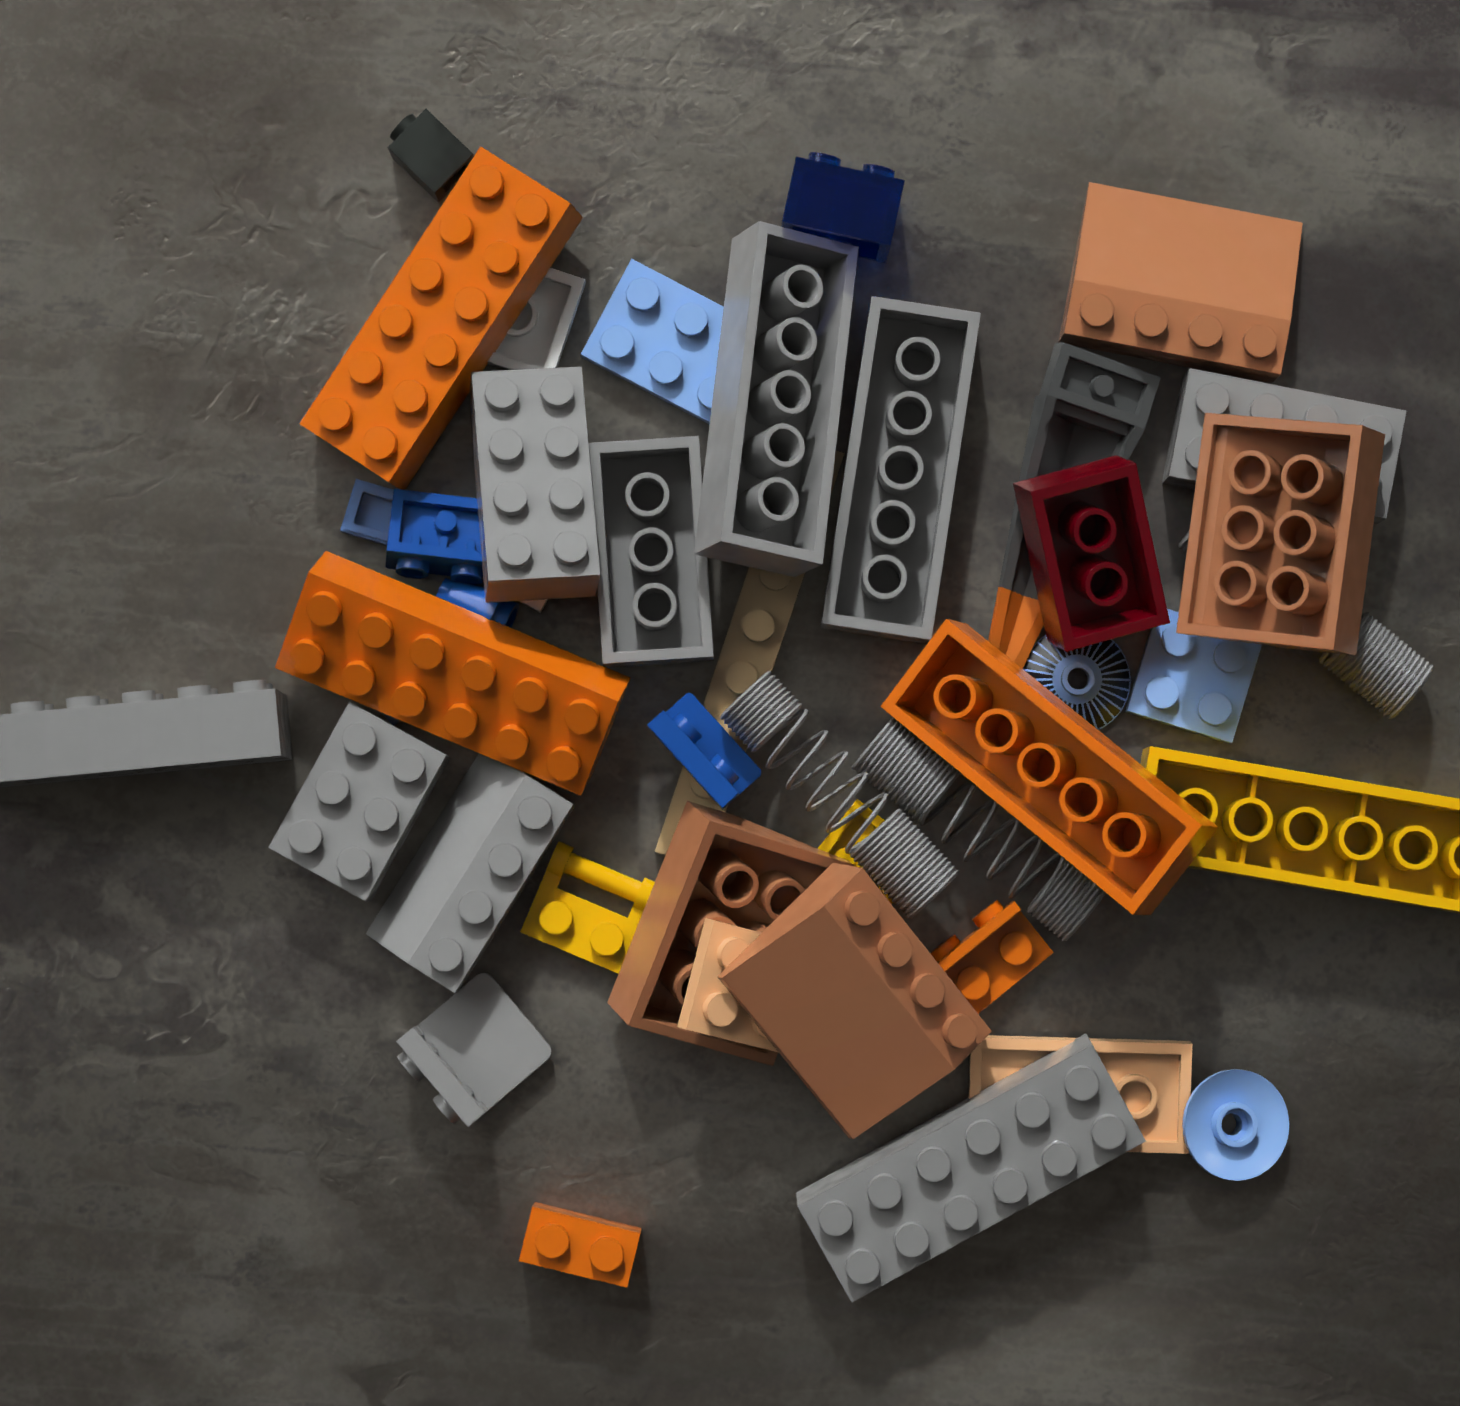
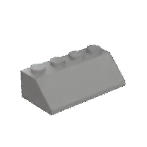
(470, 871)

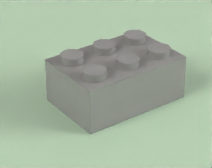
(359, 802)

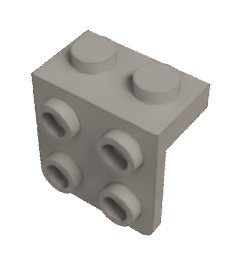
(473, 1049)

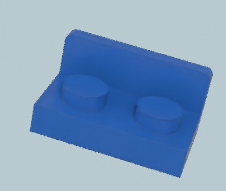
(434, 536)
(705, 749)

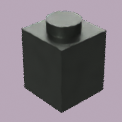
(429, 153)

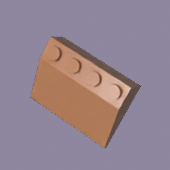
(1182, 283)
(1281, 532)
(718, 872)
(854, 1000)

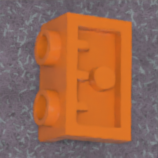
(993, 955)

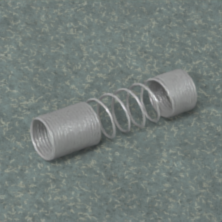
(1381, 671)
(917, 780)
(896, 851)

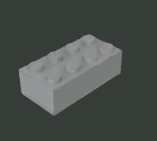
(1223, 394)
(533, 484)
(646, 529)

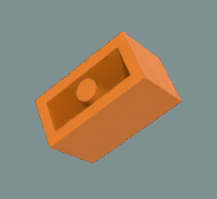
(580, 1244)

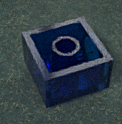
(844, 203)

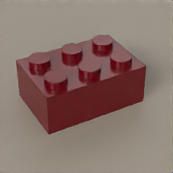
(1091, 553)

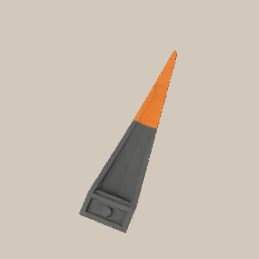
(1082, 415)

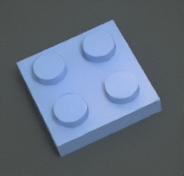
(1193, 681)

